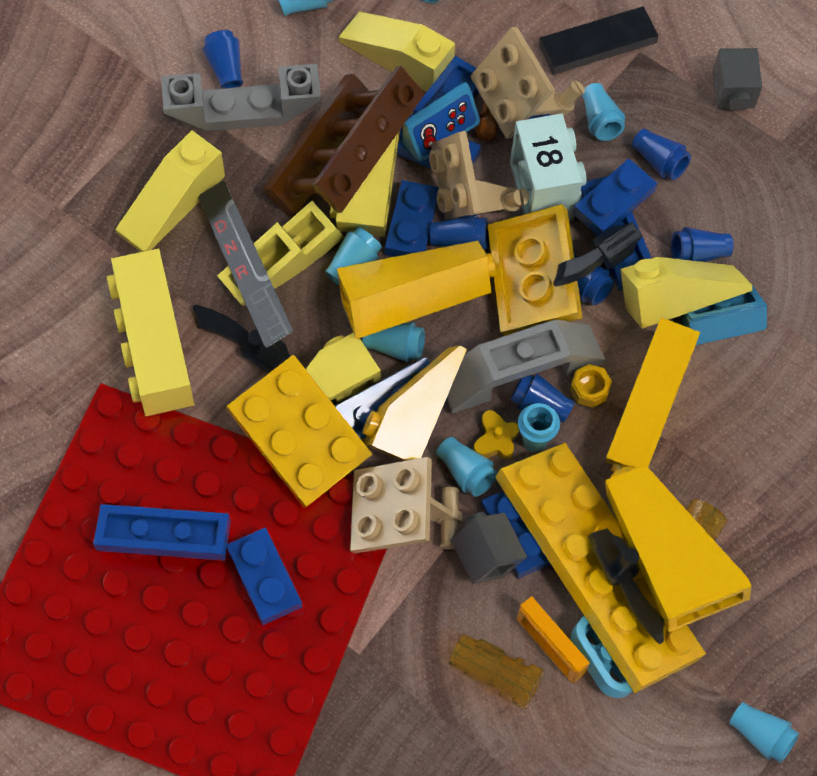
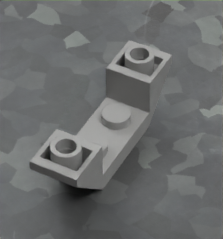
(241, 105)
(520, 356)

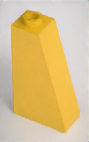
(413, 285)
(652, 395)
(676, 556)

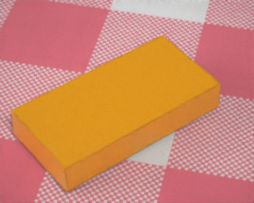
(552, 640)

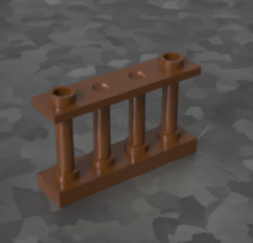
(343, 142)

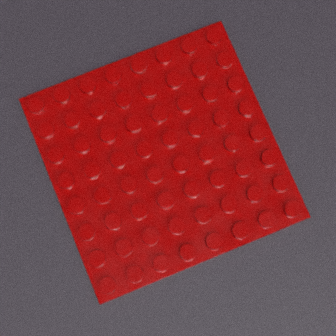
(169, 648)

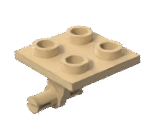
(517, 85)
(459, 191)
(396, 507)

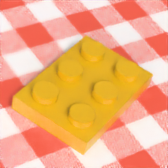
(526, 264)
(298, 431)

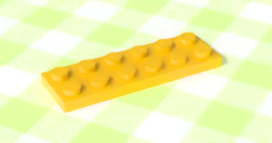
(561, 513)

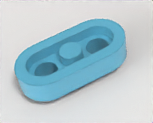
(600, 661)

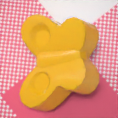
(497, 436)

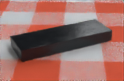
(598, 40)

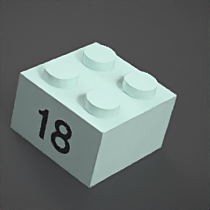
(546, 163)

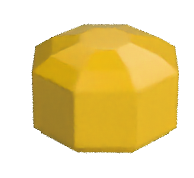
(590, 385)

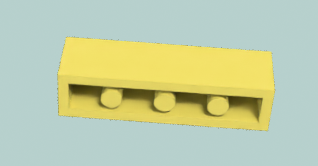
(151, 333)

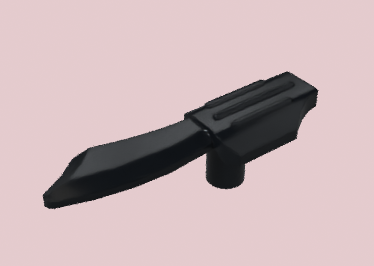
(609, 249)
(251, 343)
(621, 568)

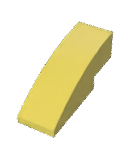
(290, 247)

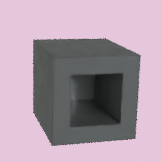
(737, 78)
(488, 547)

